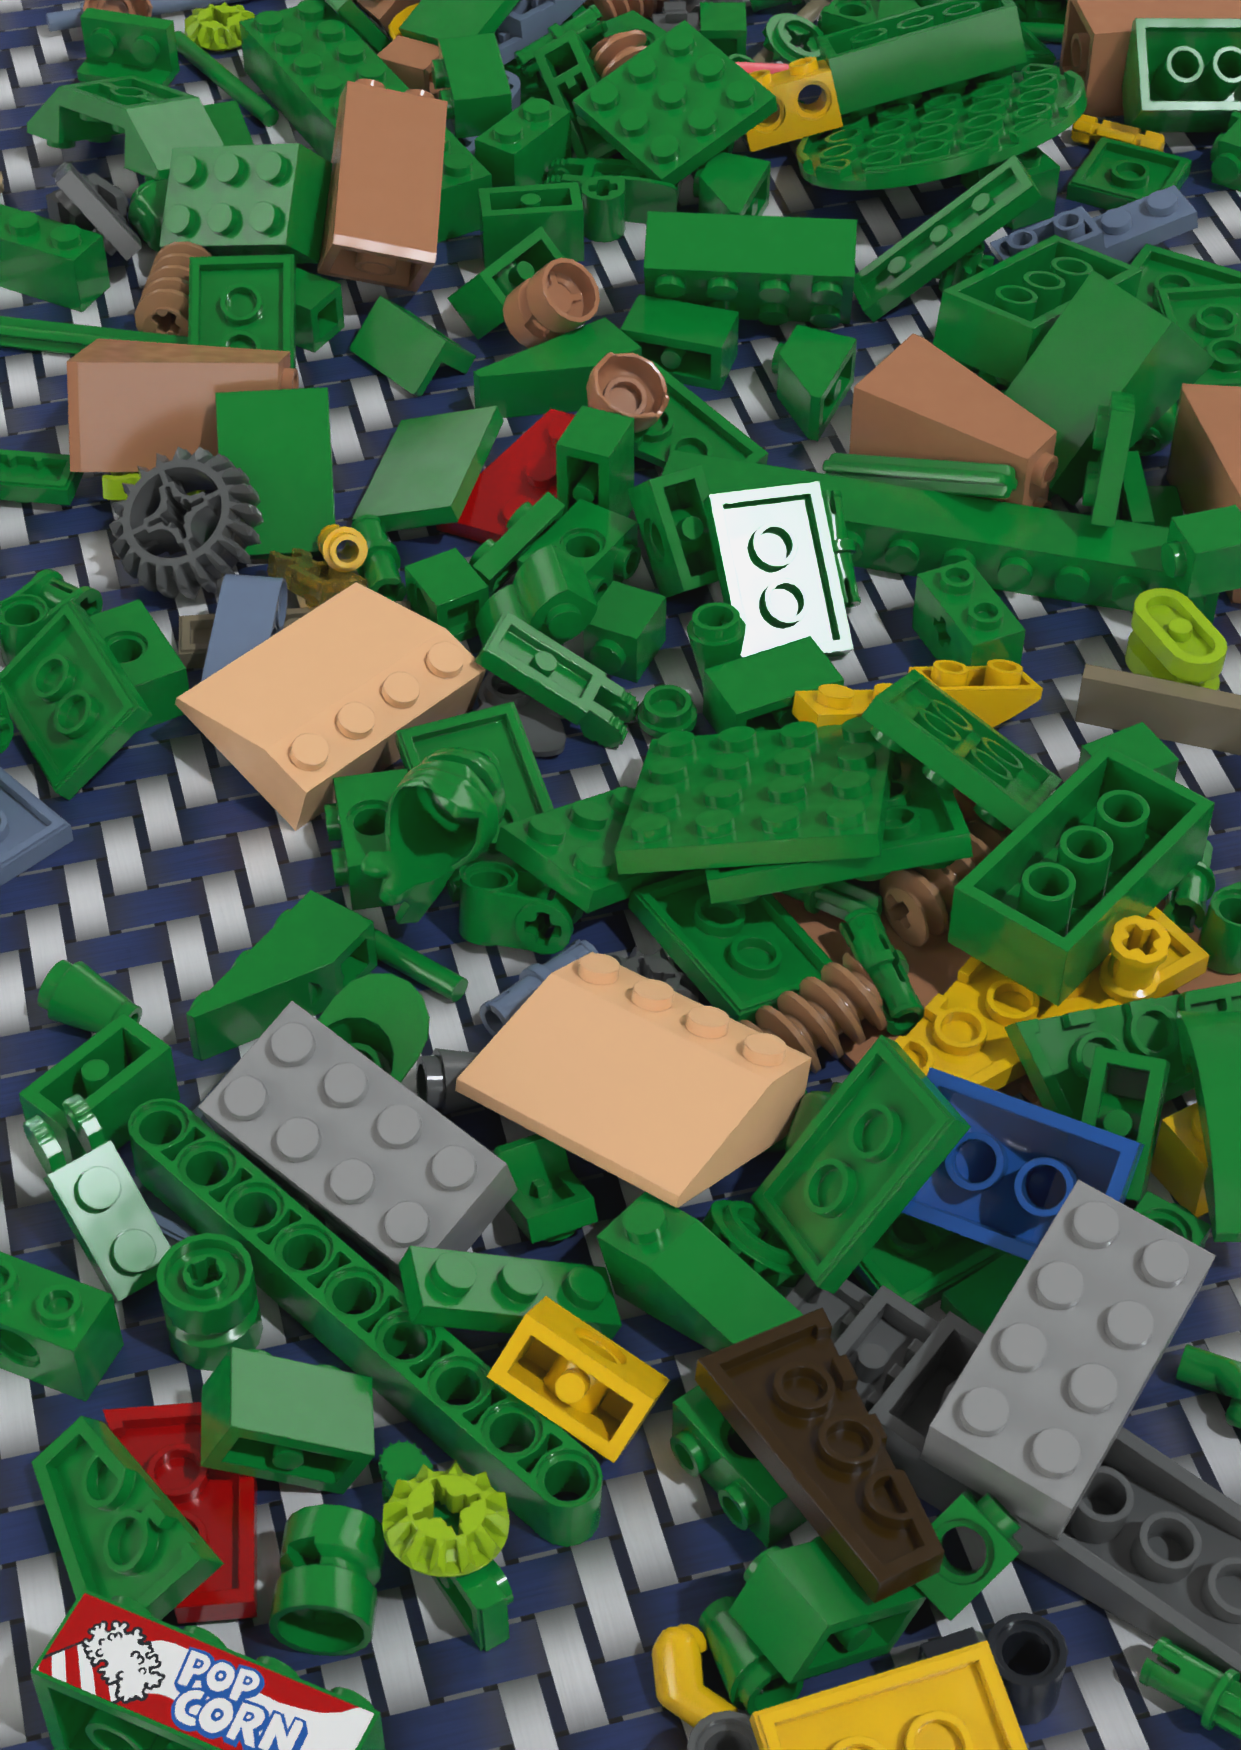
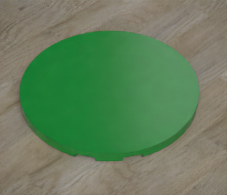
(945, 131)

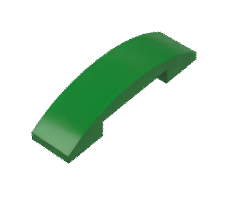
(1213, 1055)

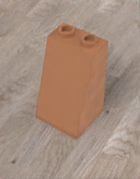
(1099, 37)
(384, 186)
(157, 397)
(937, 409)
(1207, 451)

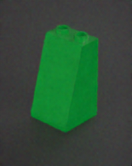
(1097, 347)

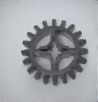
(162, 513)

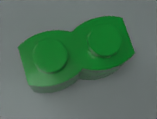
(546, 594)

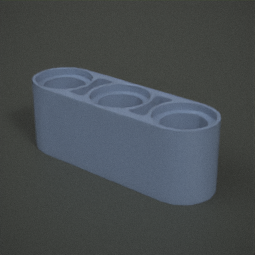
(245, 616)

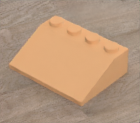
(331, 697)
(639, 1078)

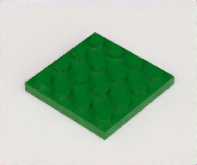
(758, 798)
(920, 831)

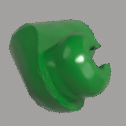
(1213, 1374)

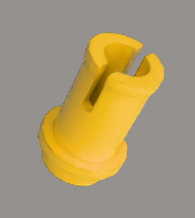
(353, 553)

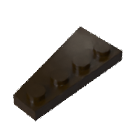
(814, 1436)

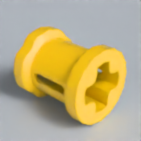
(1137, 951)

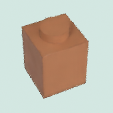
(412, 62)

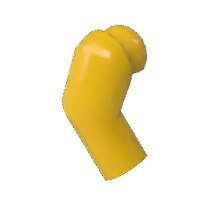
(680, 1675)

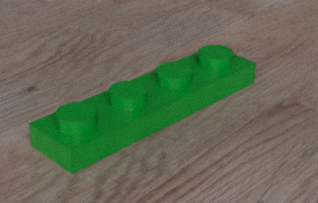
(945, 238)

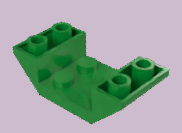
(147, 112)

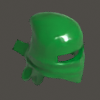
(433, 825)

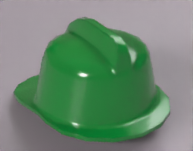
(381, 1020)

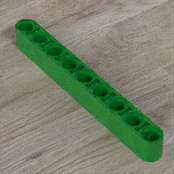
(181, 1155)

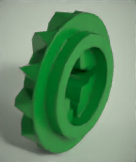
(788, 30)
(754, 1241)

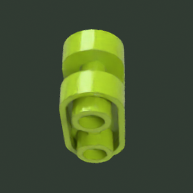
(1174, 640)

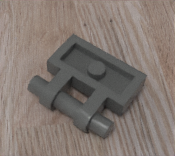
(79, 197)

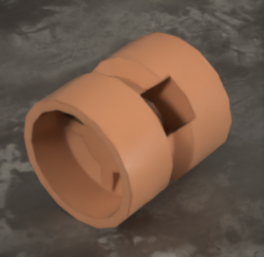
(551, 302)

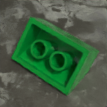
(1182, 74)

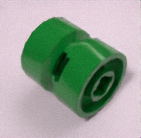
(209, 1299)
(328, 1580)

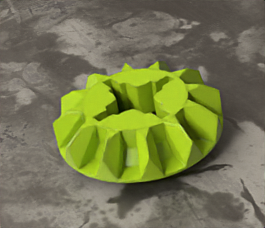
(217, 26)
(428, 1542)

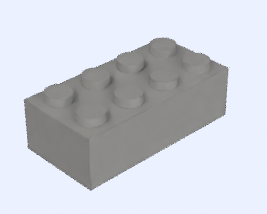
(356, 1143)
(1066, 1358)

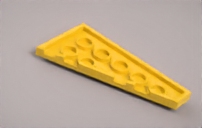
(966, 1024)

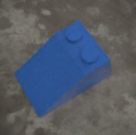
(1016, 1168)

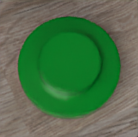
(666, 710)

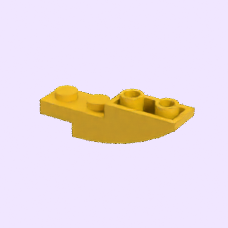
(988, 691)

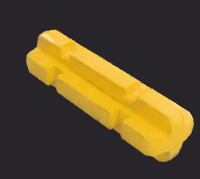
(1088, 129)

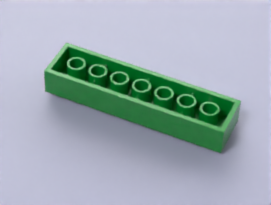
(302, 66)

